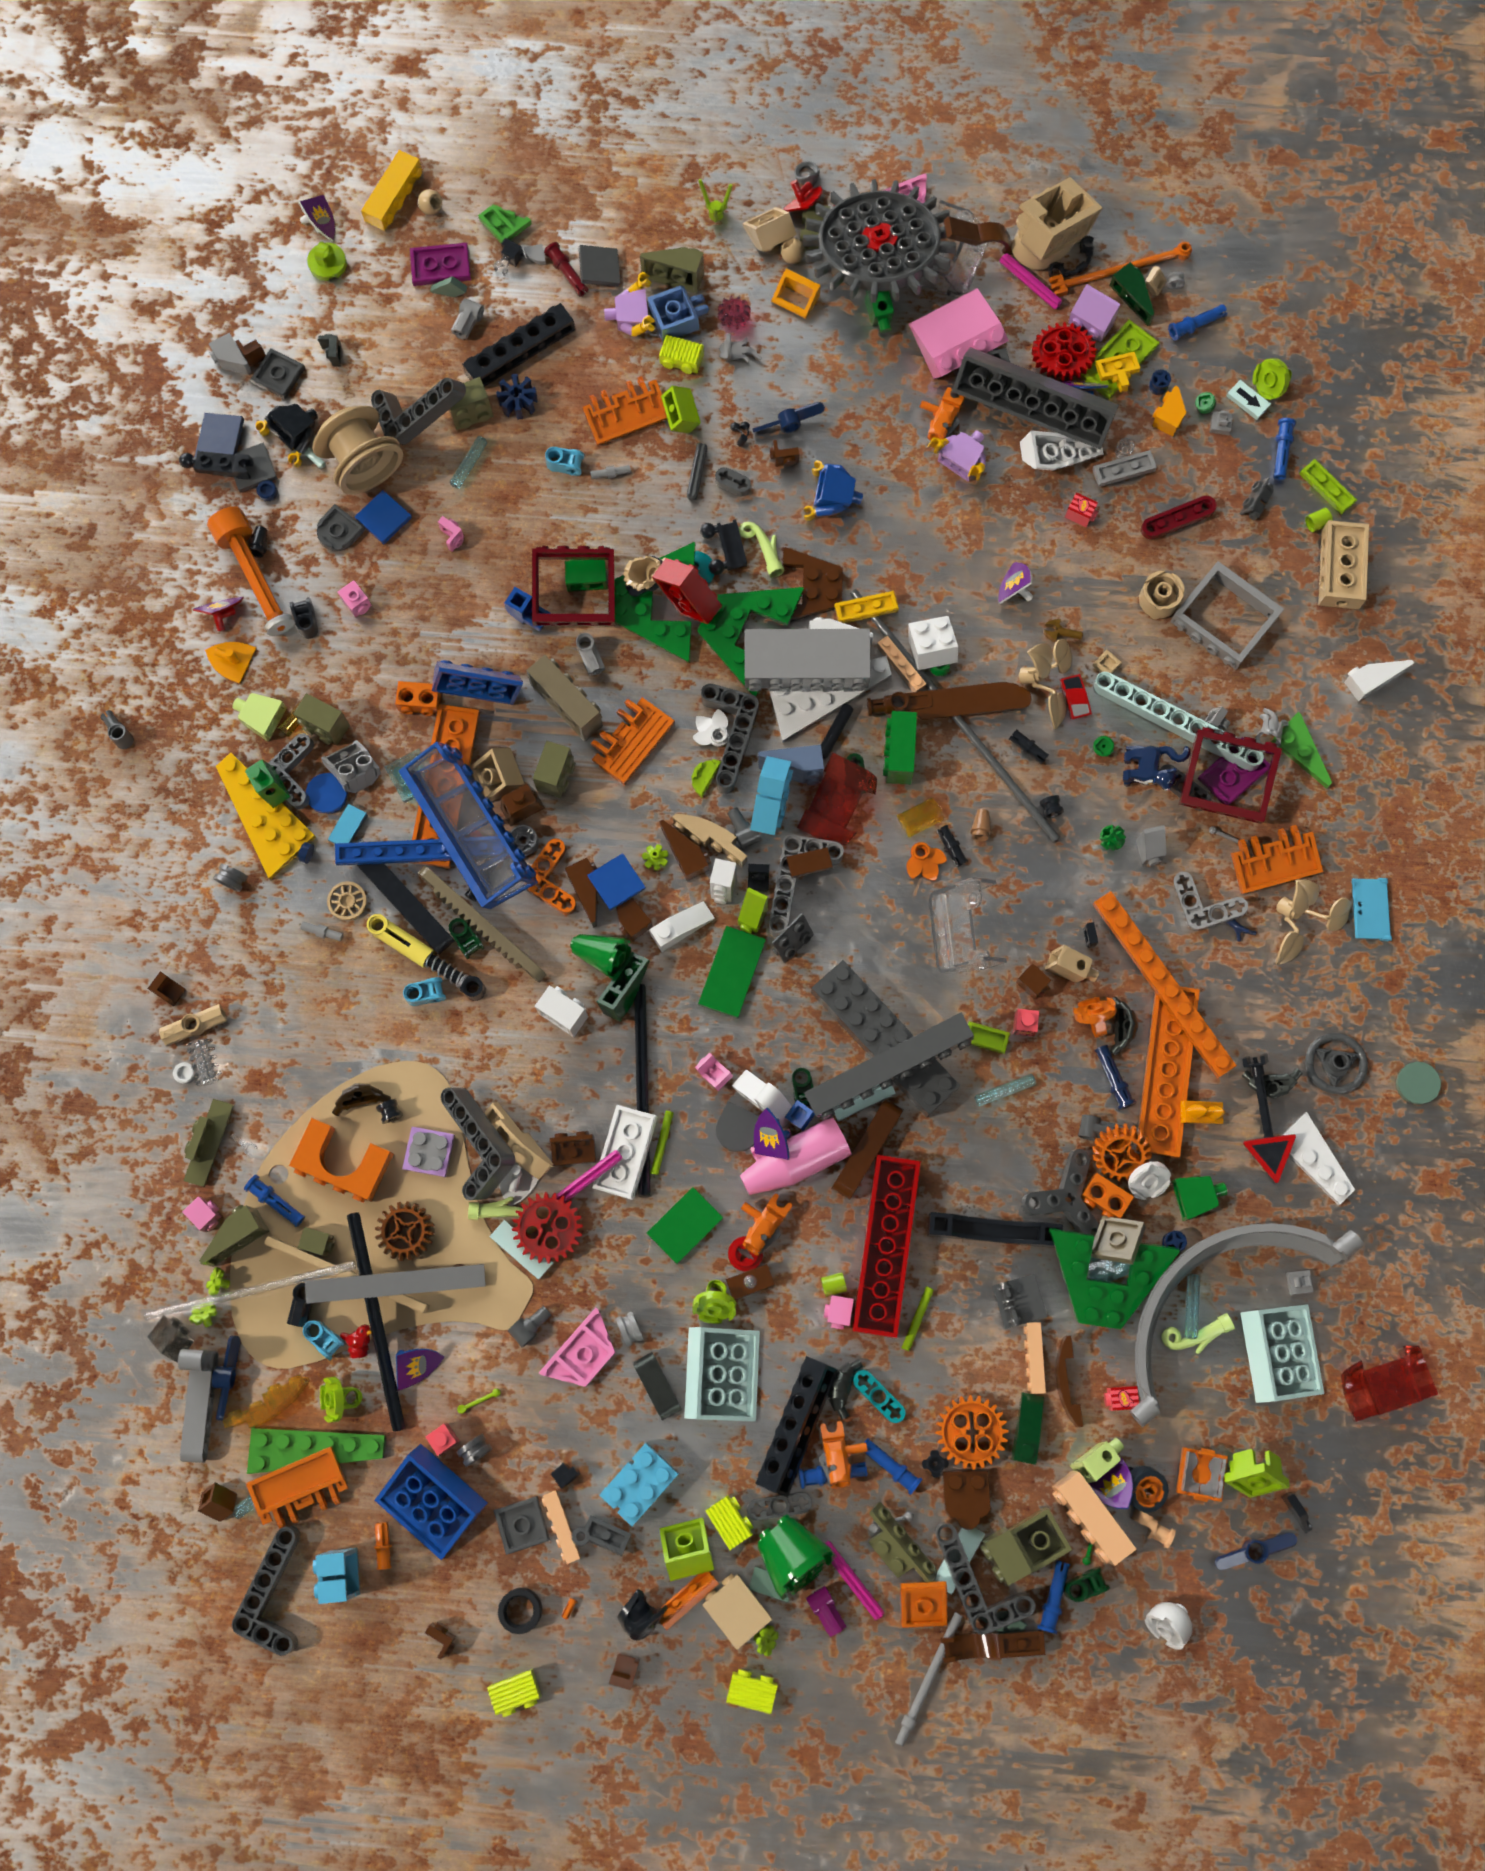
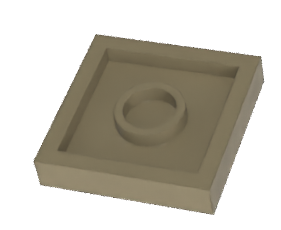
(1118, 1239)

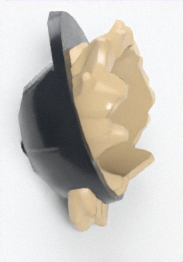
(639, 575)

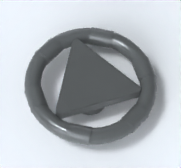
(1336, 1063)

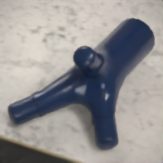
(1238, 928)

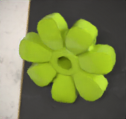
(655, 857)
(217, 1281)
(203, 1315)
(765, 1640)

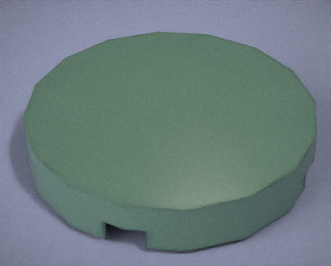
(1418, 1083)

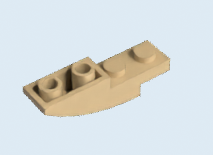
(704, 831)
(526, 1150)

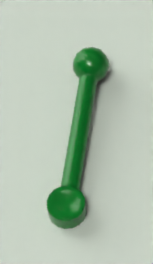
(1087, 1560)

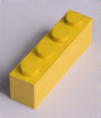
(392, 190)

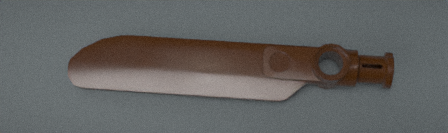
(955, 701)

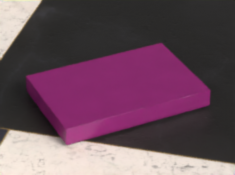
(439, 262)
(1228, 780)

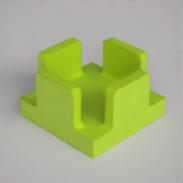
(1256, 1479)

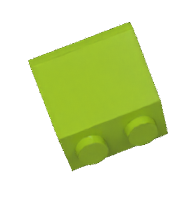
(686, 1549)

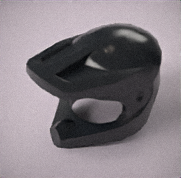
(638, 1617)

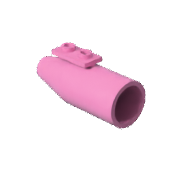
(808, 1154)

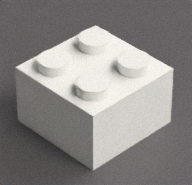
(933, 642)
(561, 1010)

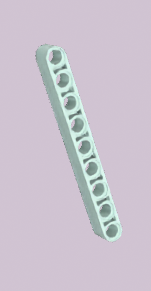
(1166, 720)

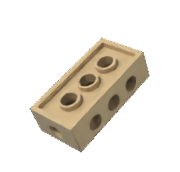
(1343, 564)

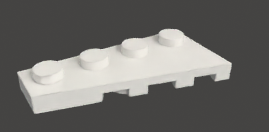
(1317, 1160)

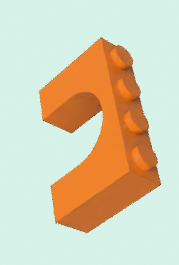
(310, 1160)

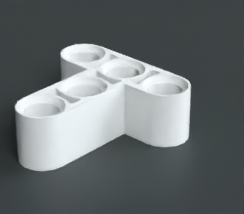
(763, 1096)

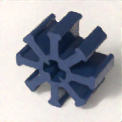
(508, 396)

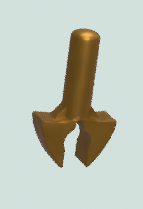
(1060, 631)

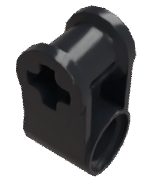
(304, 614)

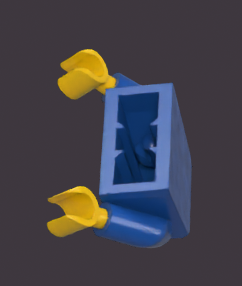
(833, 492)

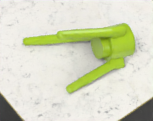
(716, 208)

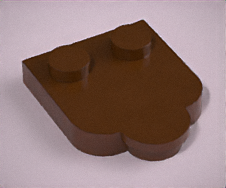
(966, 1497)

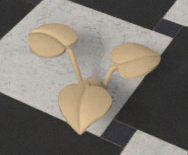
(1042, 658)
(1305, 896)

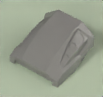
(352, 767)

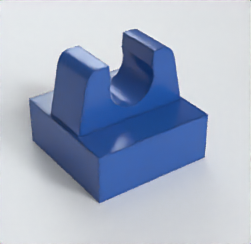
(800, 1115)

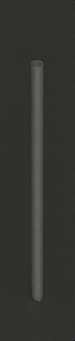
(251, 1290)

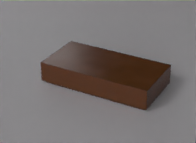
(809, 862)

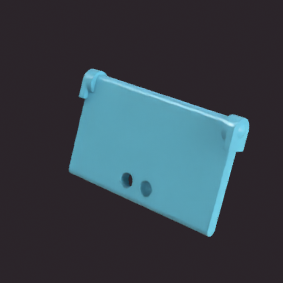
(1375, 919)

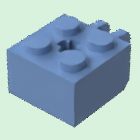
(675, 312)

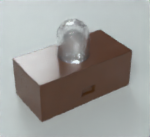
(750, 1282)

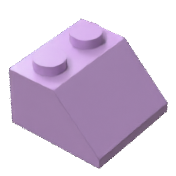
(1094, 313)

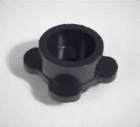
(941, 1463)

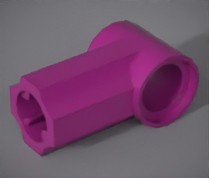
(824, 1606)

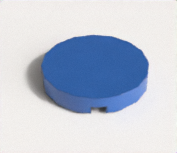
(326, 794)

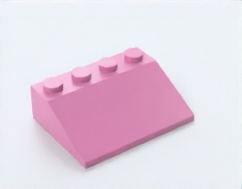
(954, 328)

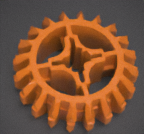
(1108, 1143)

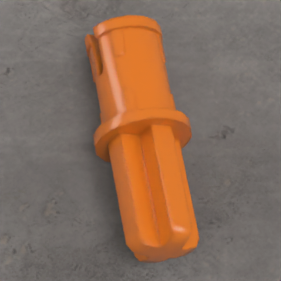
(382, 1546)

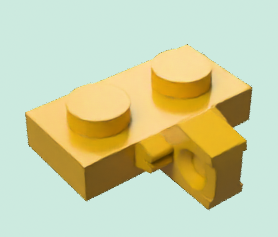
(1118, 369)

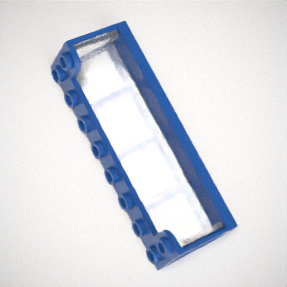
(468, 825)

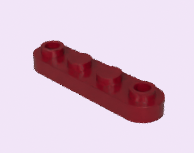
(1178, 517)

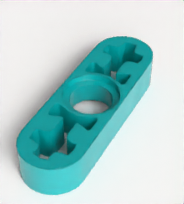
(887, 1412)

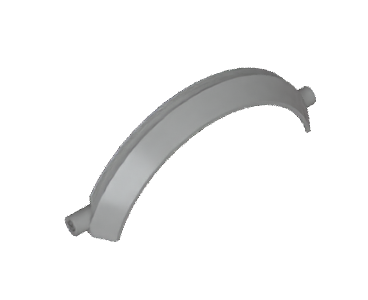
(1267, 1234)

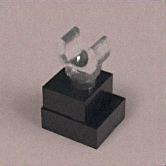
(511, 254)
(562, 1474)

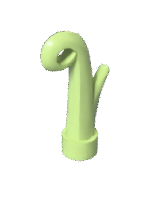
(769, 549)
(495, 1209)
(1205, 1335)

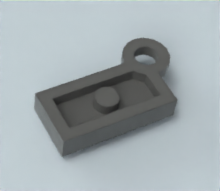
(602, 1535)

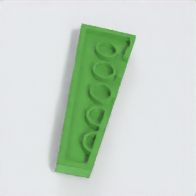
(277, 1448)

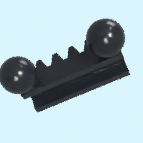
(730, 544)

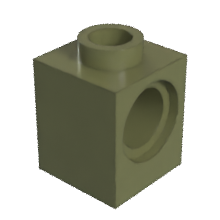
(316, 1242)

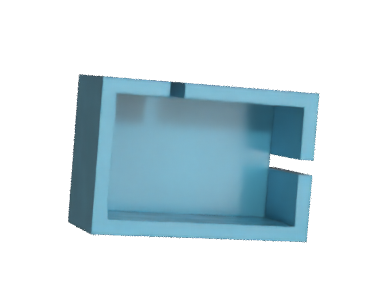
(774, 792)
(639, 1484)
(336, 1575)

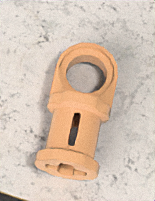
(1155, 1530)

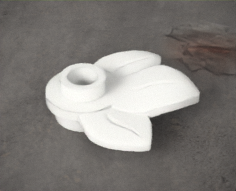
(709, 728)

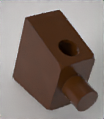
(520, 804)

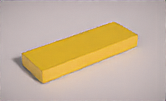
(866, 607)

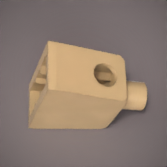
(1071, 965)

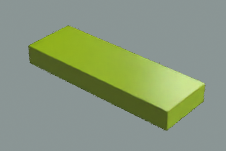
(1328, 487)

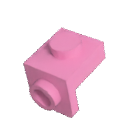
(451, 529)
(713, 1072)

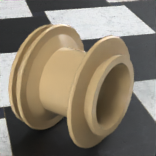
(361, 455)

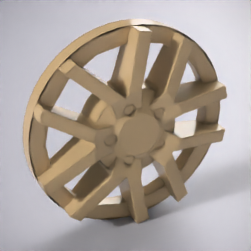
(346, 900)

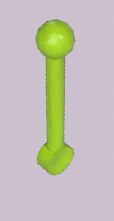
(462, 1408)

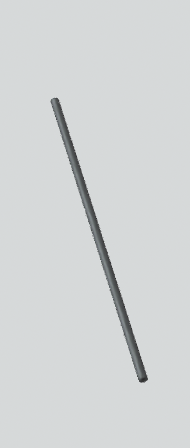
(970, 734)

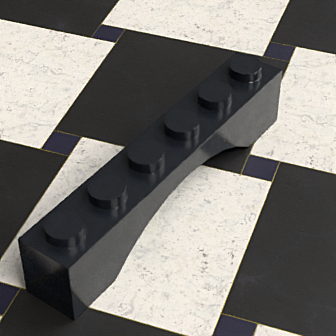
(990, 1230)

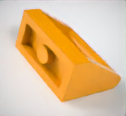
(800, 285)

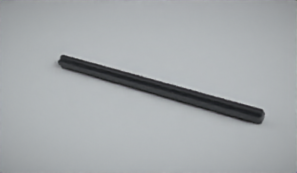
(642, 1075)
(376, 1326)

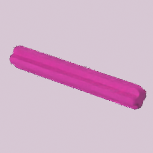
(1030, 281)
(590, 1176)
(855, 1584)

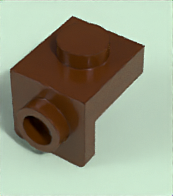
(784, 457)
(440, 1633)

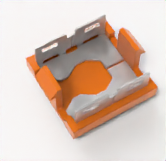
(1202, 1474)

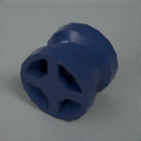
(1158, 377)
(1178, 1240)

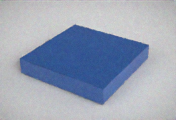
(383, 517)
(616, 882)

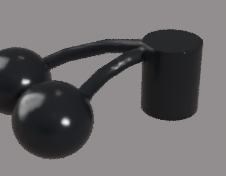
(736, 427)

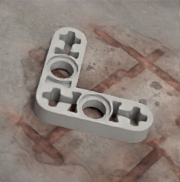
(1198, 910)

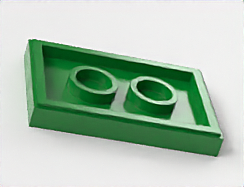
(684, 1225)

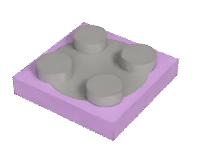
(428, 1151)

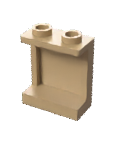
(736, 1610)

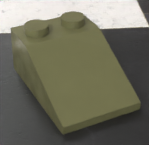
(675, 267)
(236, 1232)

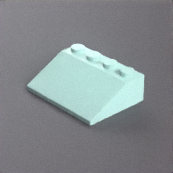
(1282, 1353)
(722, 1374)

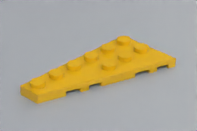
(273, 831)

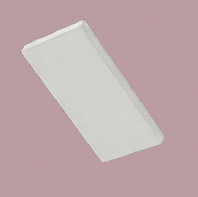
(631, 1136)

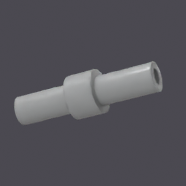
(610, 472)
(321, 931)

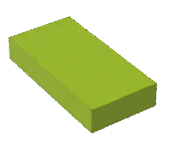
(989, 1037)

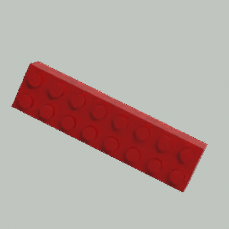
(886, 1246)

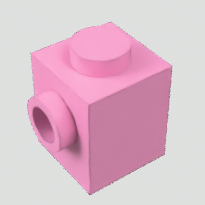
(354, 599)
(202, 1214)
(838, 1312)

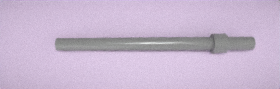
(909, 1721)

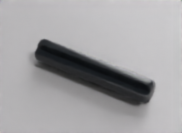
(836, 729)

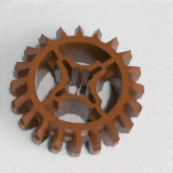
(395, 1236)

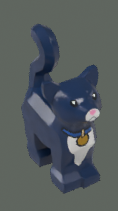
(1149, 763)

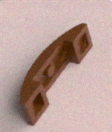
(1072, 1410)

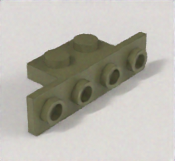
(206, 1142)
(897, 1547)

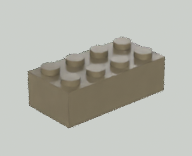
(564, 697)

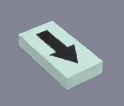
(1248, 400)

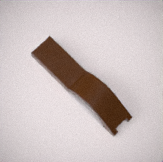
(977, 233)
(993, 1645)

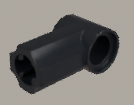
(299, 1310)

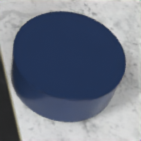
(267, 490)
(306, 852)

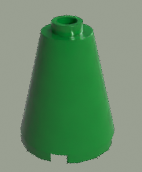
(601, 952)

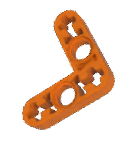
(542, 877)

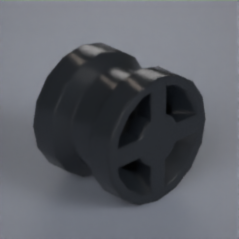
(1051, 806)
(389, 1111)

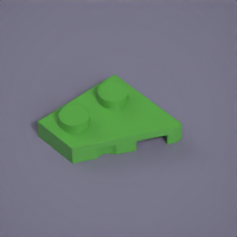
(503, 222)

